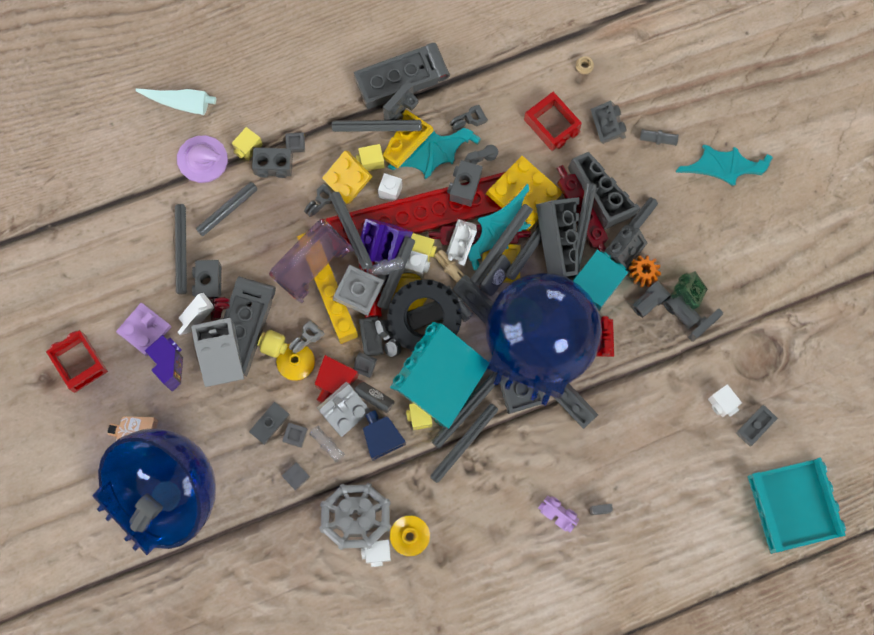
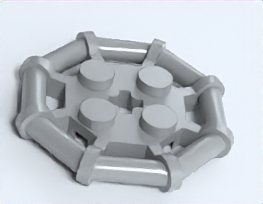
(355, 505)

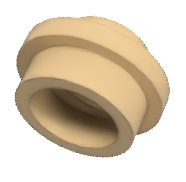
(584, 61)

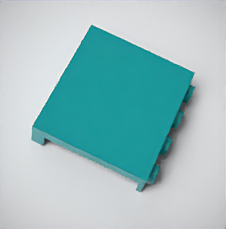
(440, 374)
(796, 505)

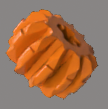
(641, 264)

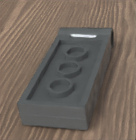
(382, 80)
(249, 320)

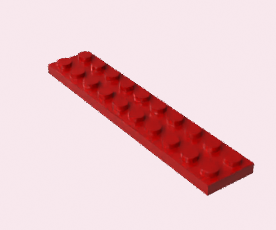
(425, 210)

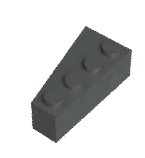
(559, 235)

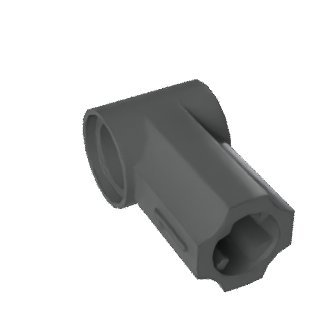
(654, 296)
(682, 311)
(146, 511)

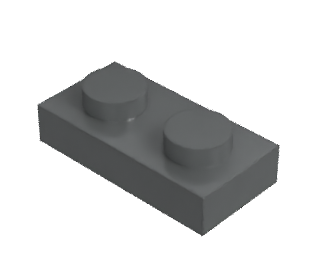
(756, 425)

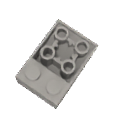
(218, 352)

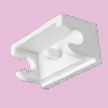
(461, 241)

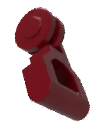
(219, 304)

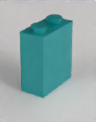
(601, 277)

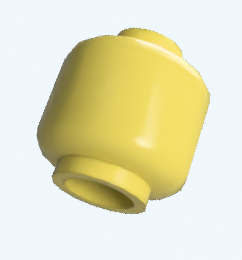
(272, 343)

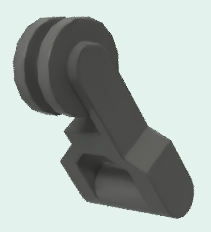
(459, 122)
(489, 153)
(313, 208)
(393, 347)

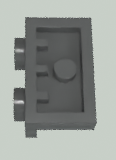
(608, 122)
(626, 245)

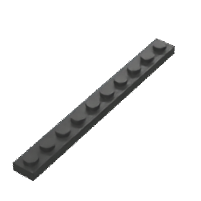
(480, 305)

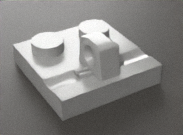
(358, 290)
(343, 409)

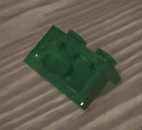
(691, 289)

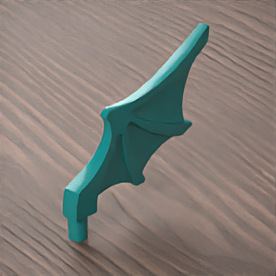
(437, 150)
(726, 165)
(495, 225)

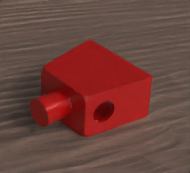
(332, 376)

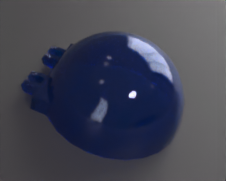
(543, 333)
(169, 470)

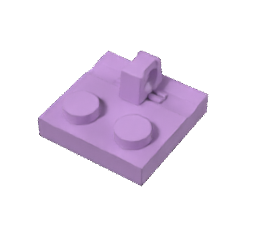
(143, 328)

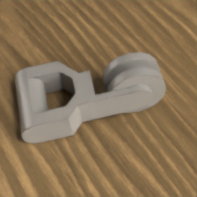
(297, 345)

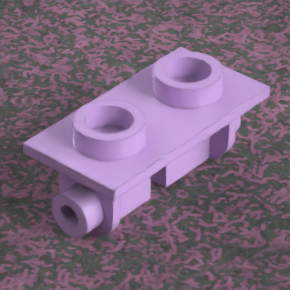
(553, 507)

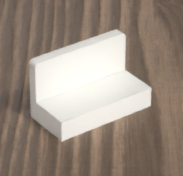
(195, 313)

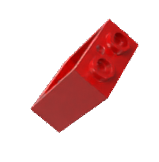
(542, 107)
(87, 376)

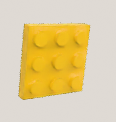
(515, 179)

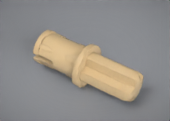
(449, 266)

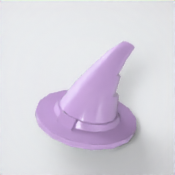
(202, 159)

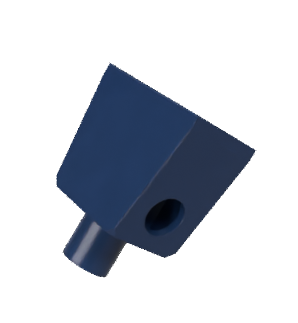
(381, 436)

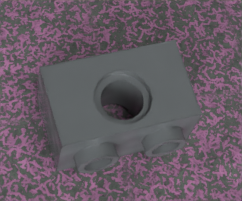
(468, 172)
(207, 269)

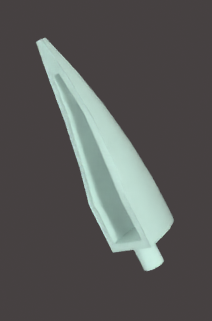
(185, 100)

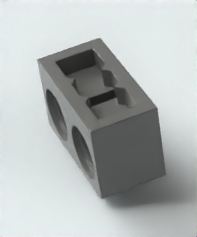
(273, 157)

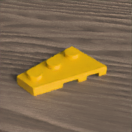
(406, 142)

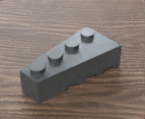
(609, 202)

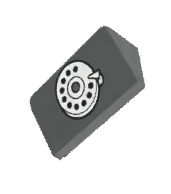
(495, 276)
(374, 397)

